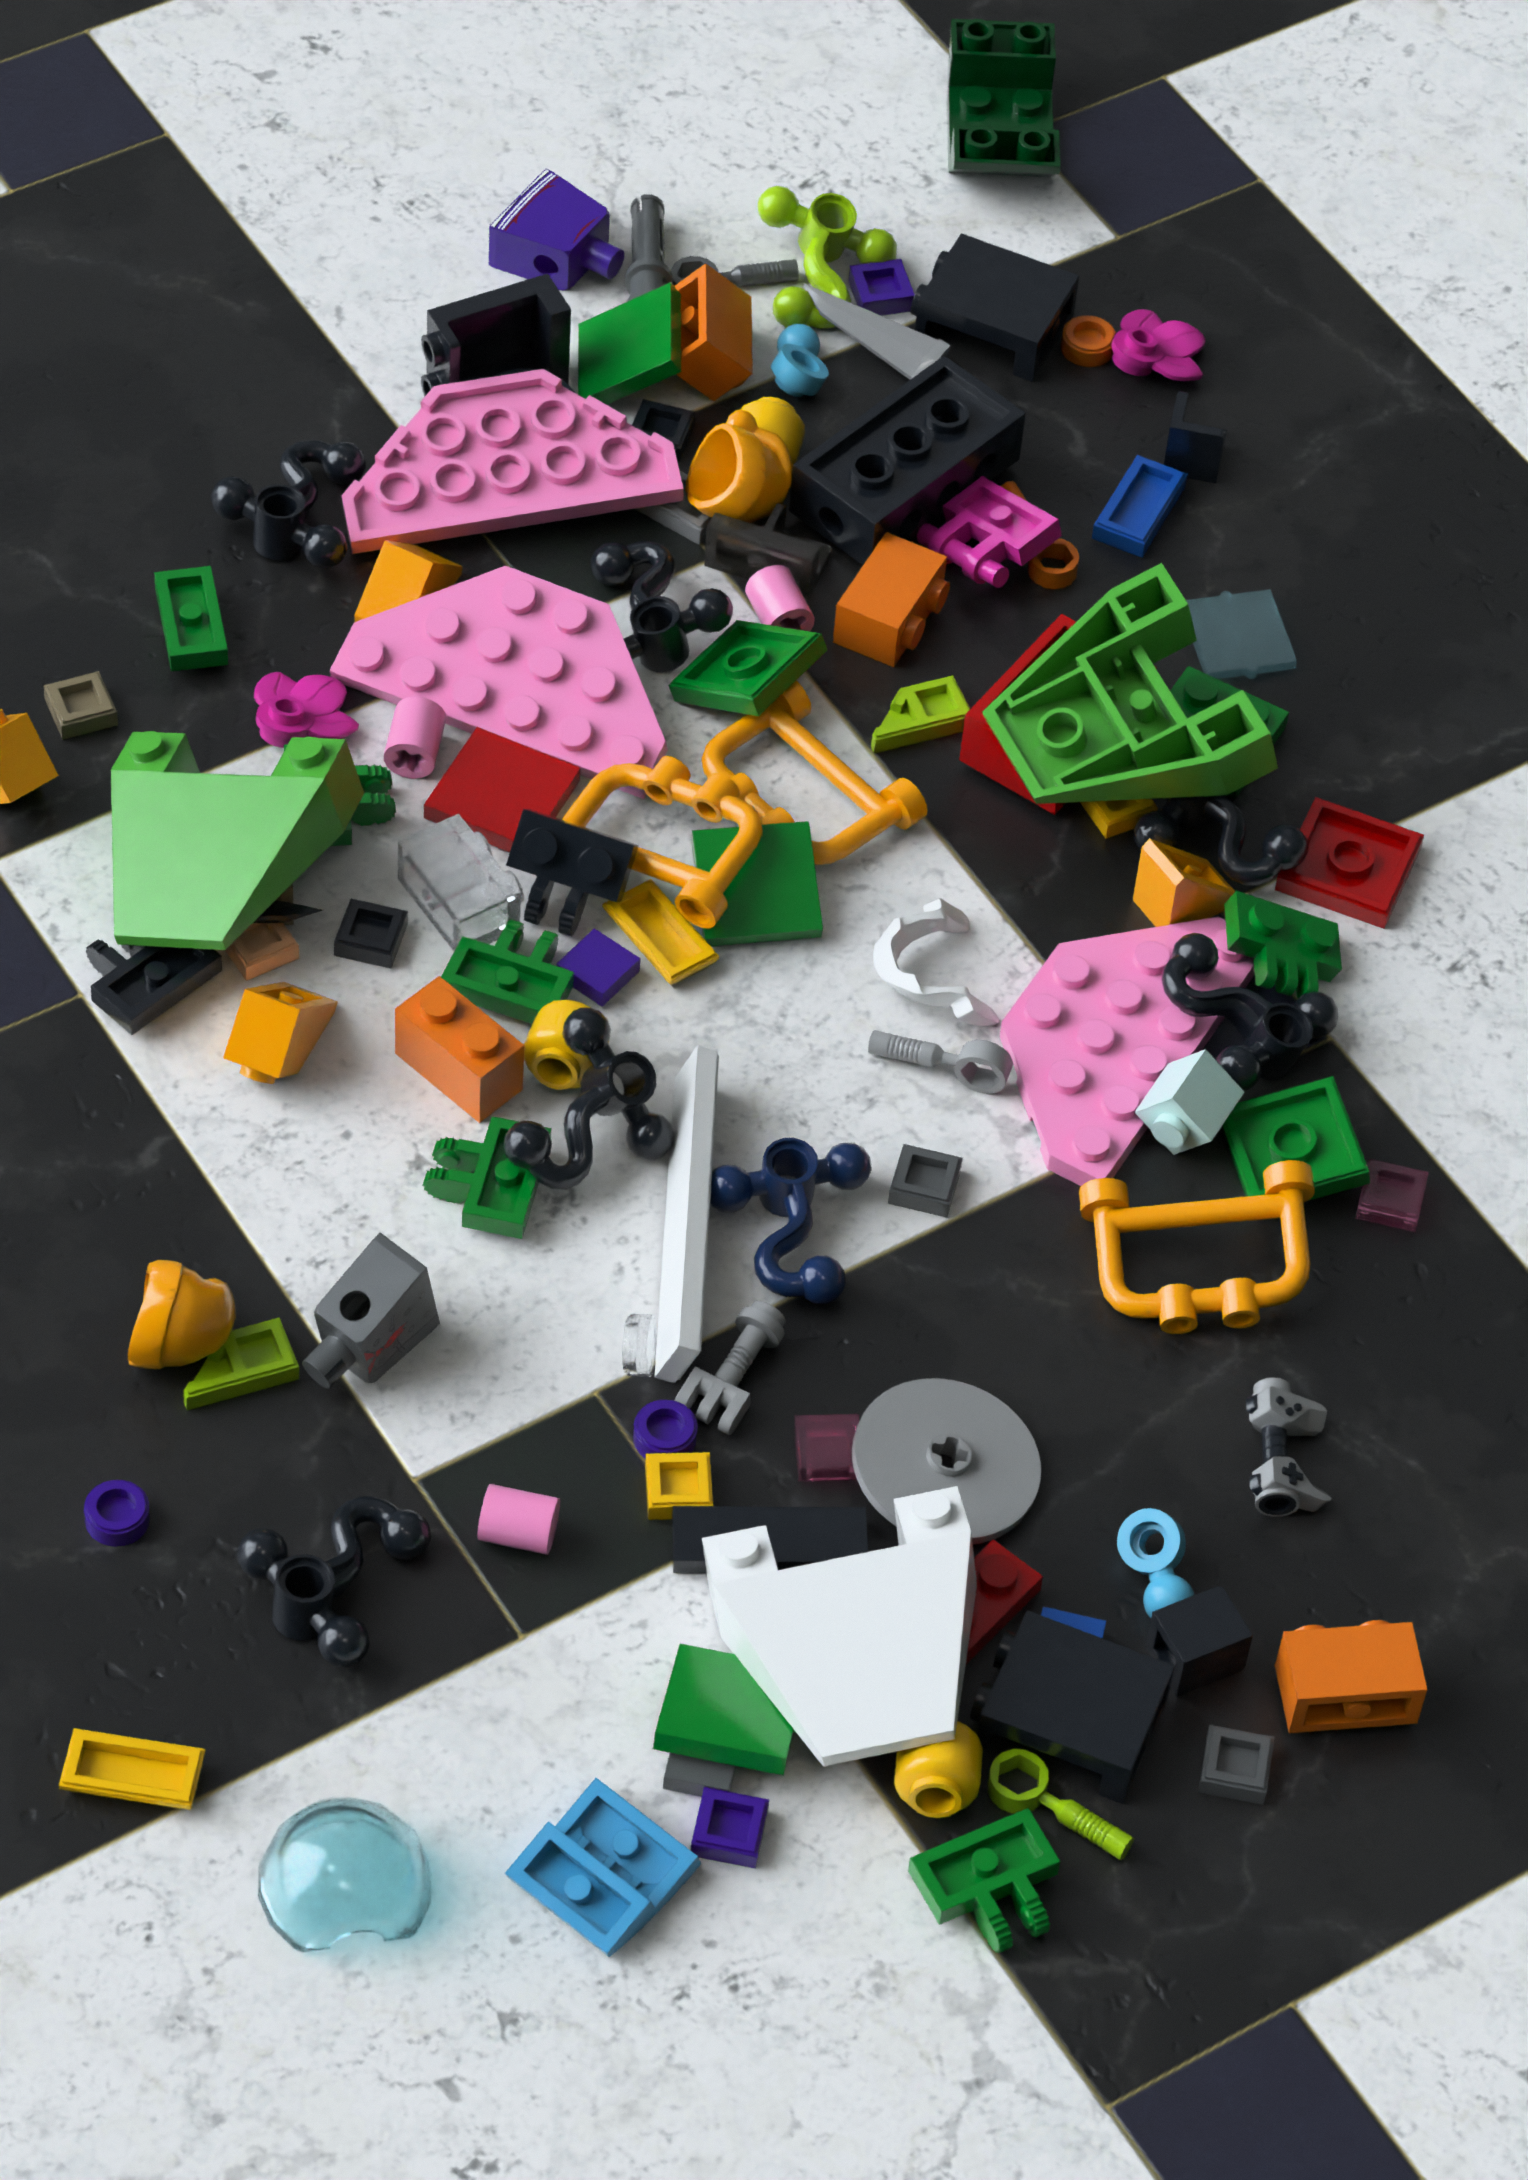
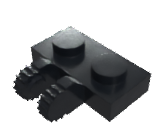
(572, 857)
(149, 981)

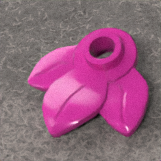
(1152, 345)
(301, 708)

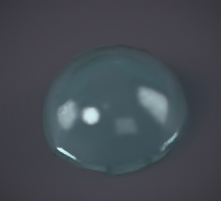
(342, 1873)

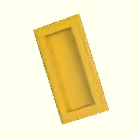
(661, 932)
(132, 1769)

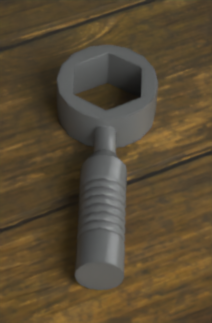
(742, 274)

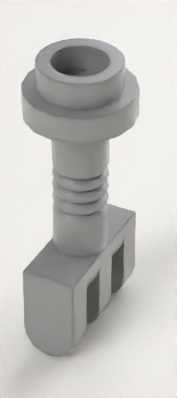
(759, 1327)

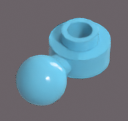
(796, 364)
(1164, 1585)

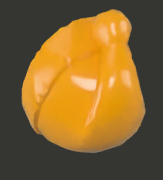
(739, 470)
(180, 1317)

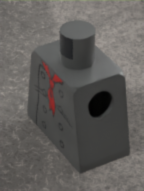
(372, 1315)

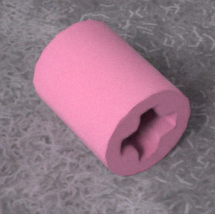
(779, 599)
(414, 737)
(518, 1519)

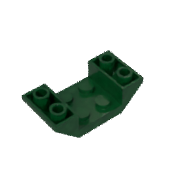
(1001, 98)

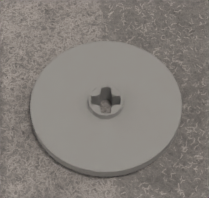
(989, 1445)

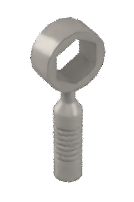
(932, 1055)

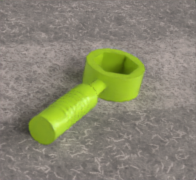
(1066, 1811)

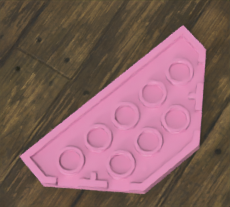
(506, 459)
(516, 663)
(1100, 1034)

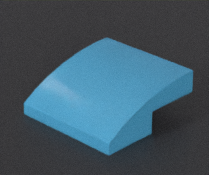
(603, 1868)

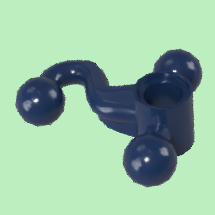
(845, 1167)

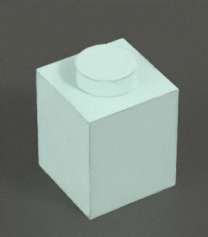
(1189, 1102)

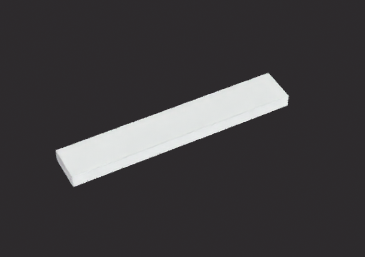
(687, 1215)

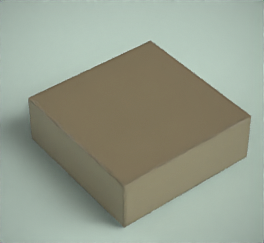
(80, 705)

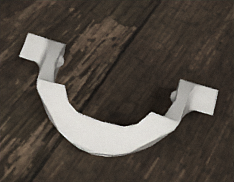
(902, 931)

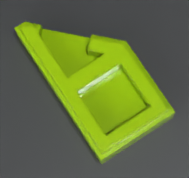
(922, 714)
(248, 1362)

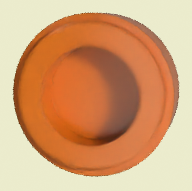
(1087, 341)

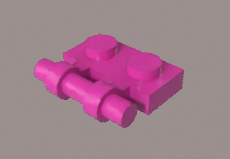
(1001, 524)

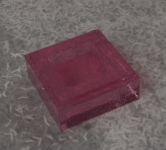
(1392, 1195)
(825, 1446)

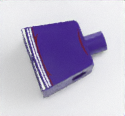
(555, 233)

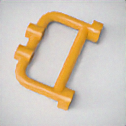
(895, 805)
(702, 891)
(1177, 1305)

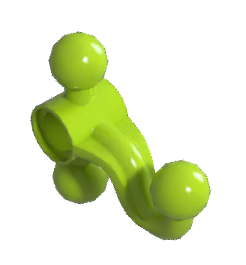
(823, 236)

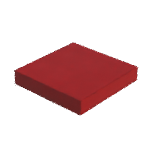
(495, 782)
(1352, 863)

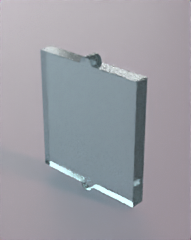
(1240, 635)

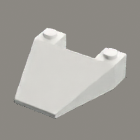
(858, 1645)

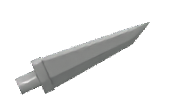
(890, 341)

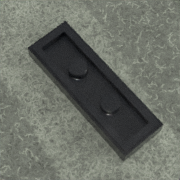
(795, 1533)

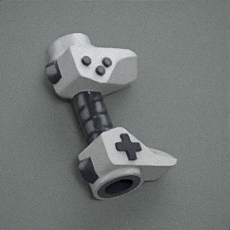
(1280, 1483)

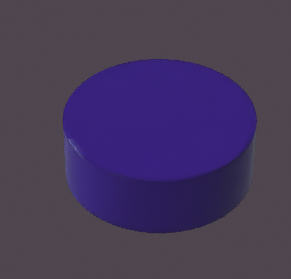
(665, 1428)
(116, 1513)

